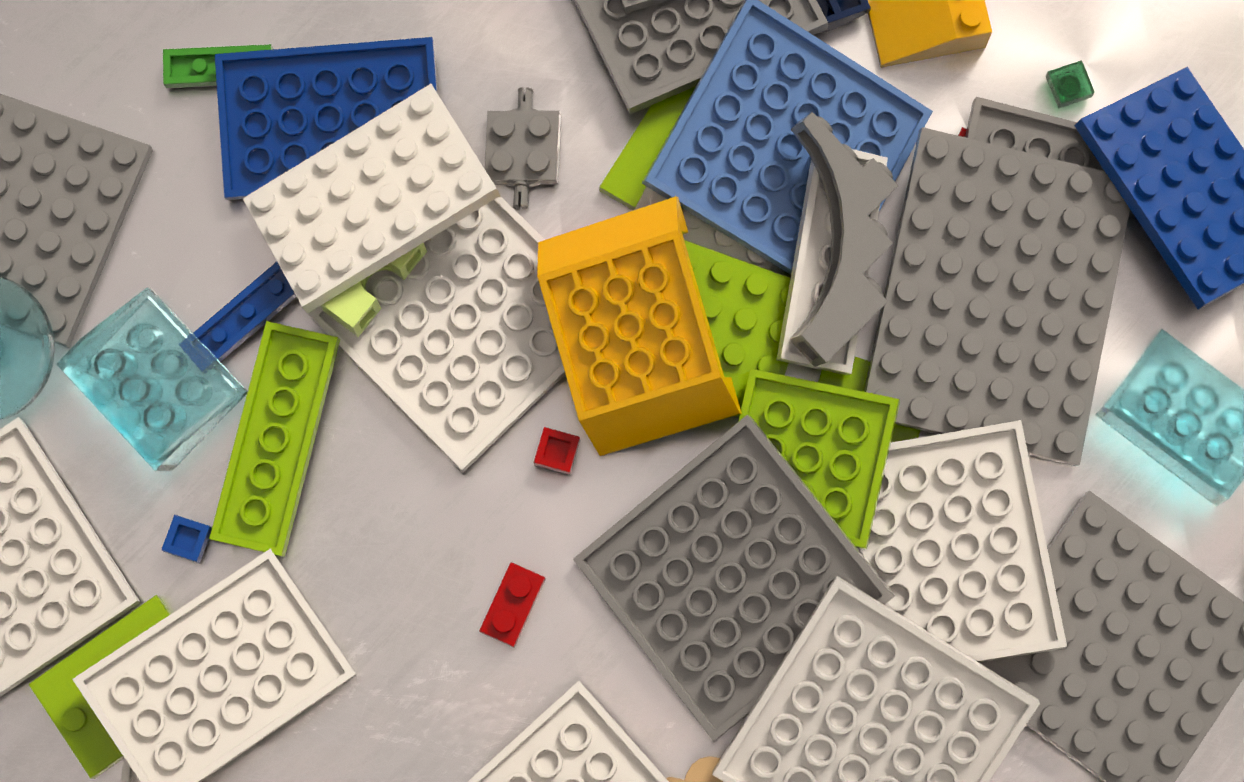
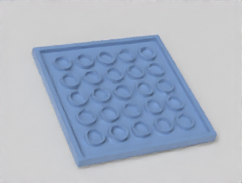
(734, 141)

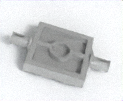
(523, 147)

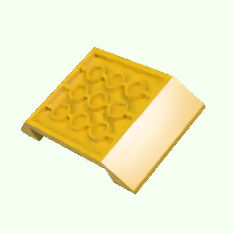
(633, 328)

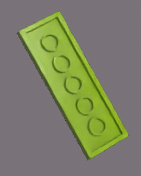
(275, 438)

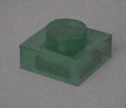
(1070, 84)

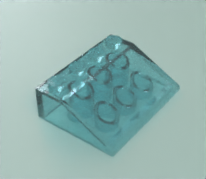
(152, 380)
(1182, 417)

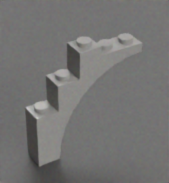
(857, 241)

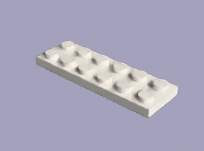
(809, 272)

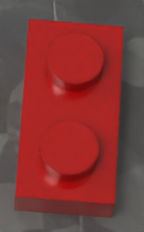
(512, 604)

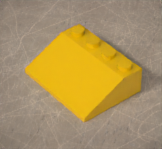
(927, 28)

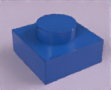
(186, 539)

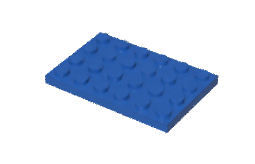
(299, 100)
(1179, 178)

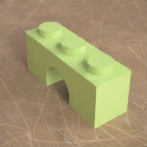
(356, 306)

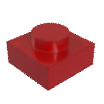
(557, 450)

